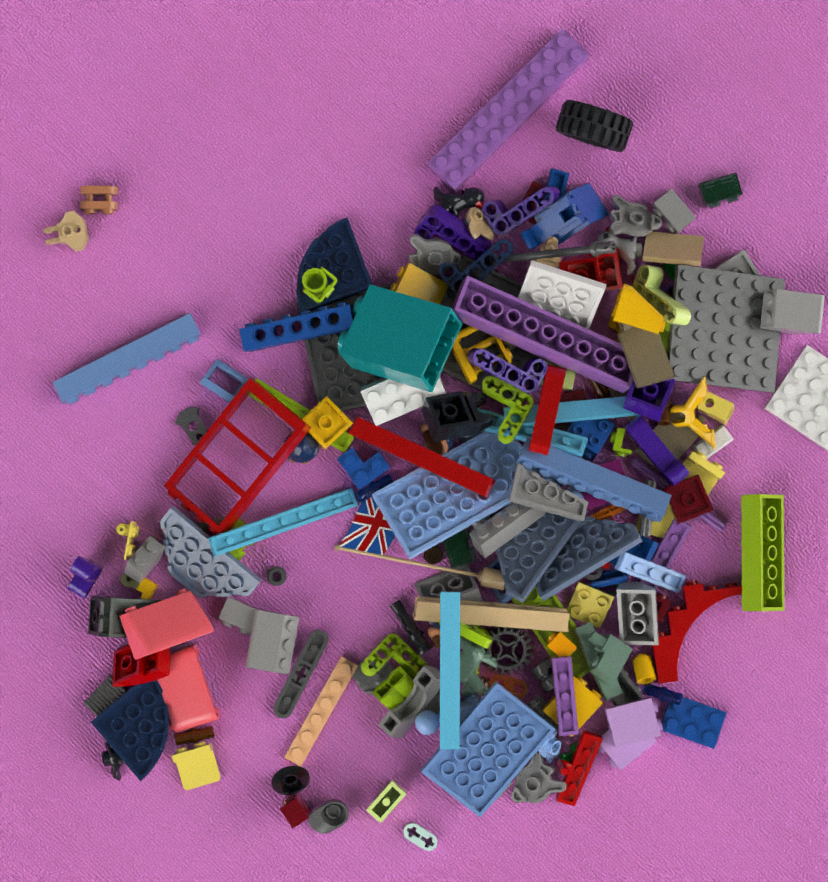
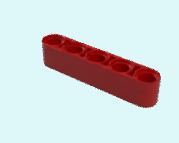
(547, 409)

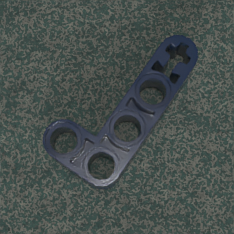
(480, 263)

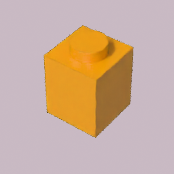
(560, 644)

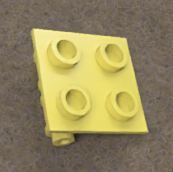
(131, 531)
(589, 604)

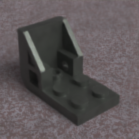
(105, 614)

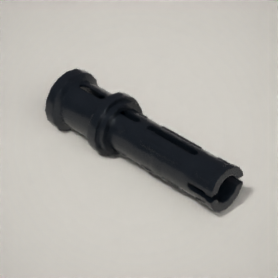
(415, 635)

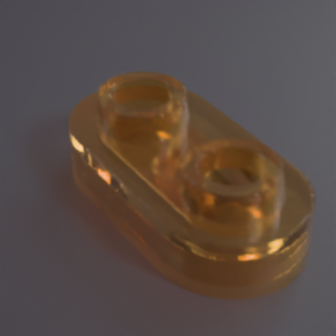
(509, 683)

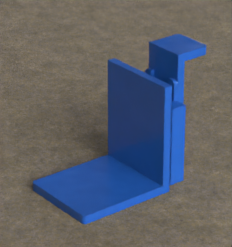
(566, 217)

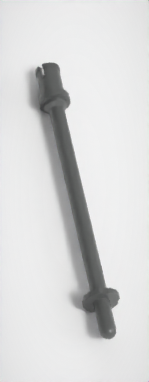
(595, 248)

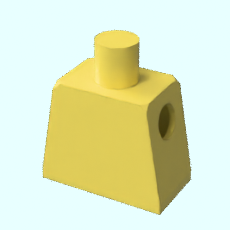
(720, 411)

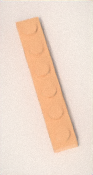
(321, 711)

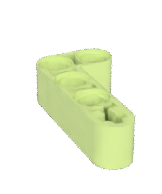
(648, 283)

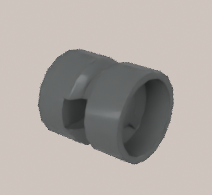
(544, 673)

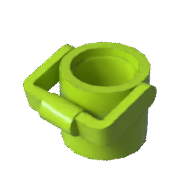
(316, 284)

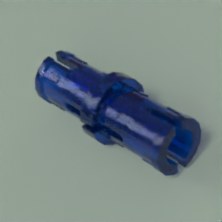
(366, 493)
(663, 694)

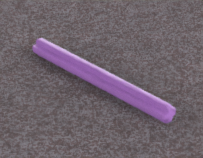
(661, 482)

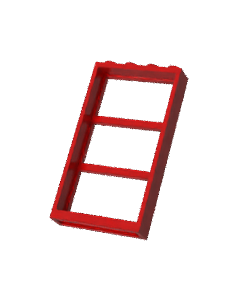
(301, 429)

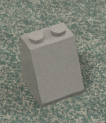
(792, 312)

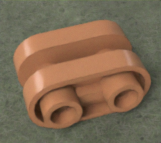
(107, 206)

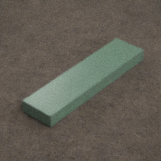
(582, 633)

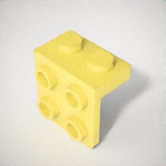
(708, 472)
(197, 765)

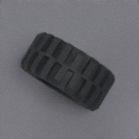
(594, 125)

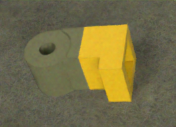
(147, 586)

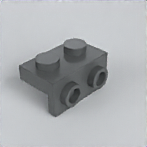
(630, 690)

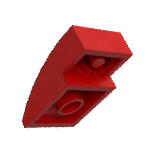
(603, 268)
(143, 670)

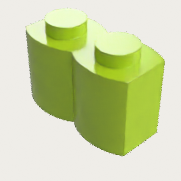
(395, 688)

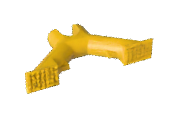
(688, 410)

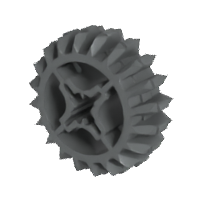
(517, 662)

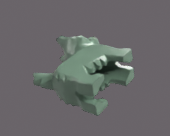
(469, 661)

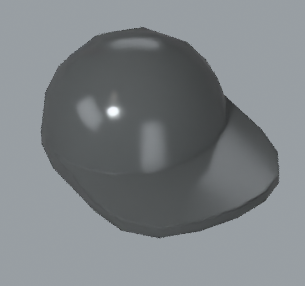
(329, 816)

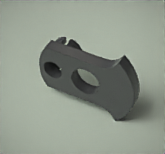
(185, 418)

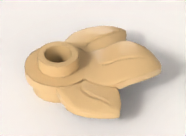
(478, 224)

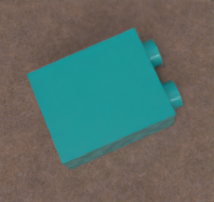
(399, 337)

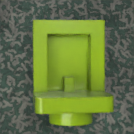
(617, 439)

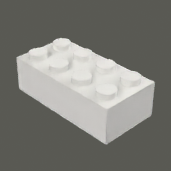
(392, 399)

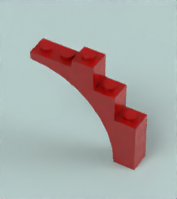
(680, 620)

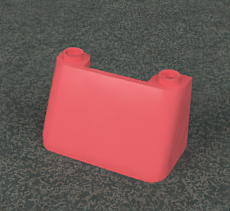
(164, 624)
(187, 692)

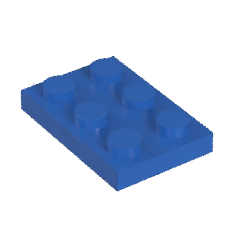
(694, 722)

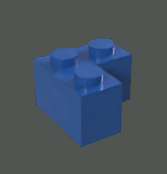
(361, 472)

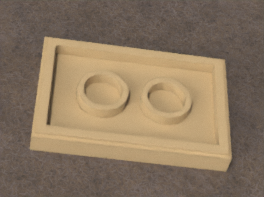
(673, 248)

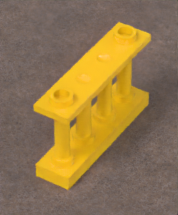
(461, 355)

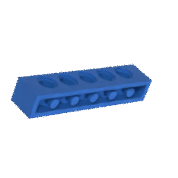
(250, 333)

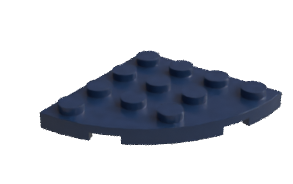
(339, 255)
(136, 727)

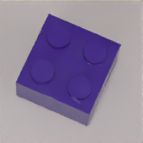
(650, 399)

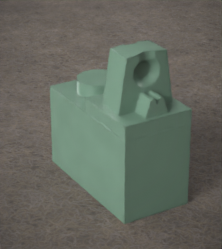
(609, 657)

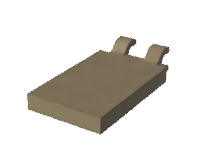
(645, 356)
(674, 438)

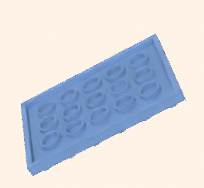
(494, 747)

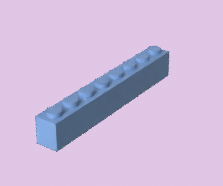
(127, 358)
(597, 481)

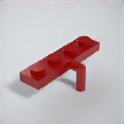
(578, 768)

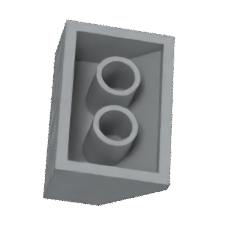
(450, 582)
(637, 614)
(272, 641)

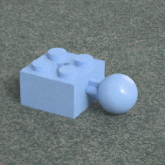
(428, 722)

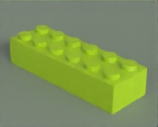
(762, 552)

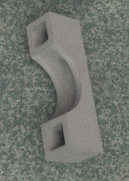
(403, 716)

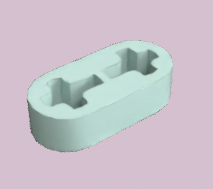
(417, 840)

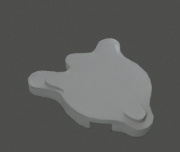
(632, 218)
(432, 254)
(535, 782)

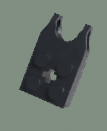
(455, 415)

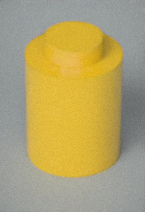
(644, 669)

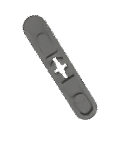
(292, 691)

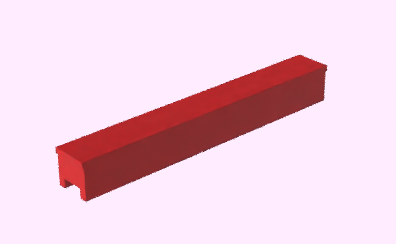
(422, 457)

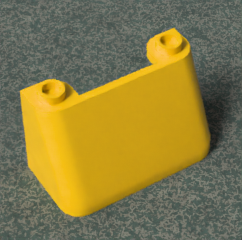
(635, 311)

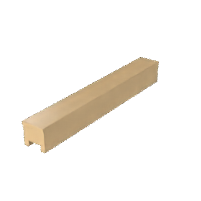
(497, 614)

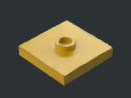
(326, 422)

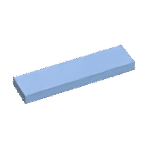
(650, 572)

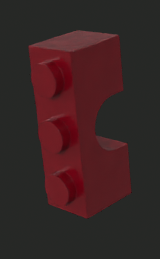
(295, 809)

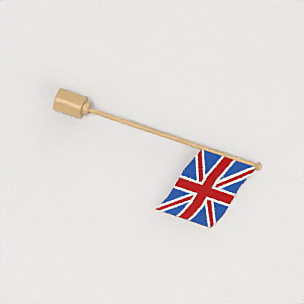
(373, 536)

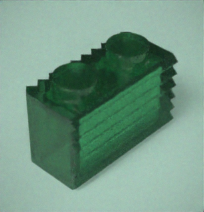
(720, 190)
(458, 549)

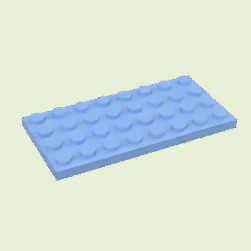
(430, 508)

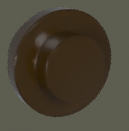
(433, 555)

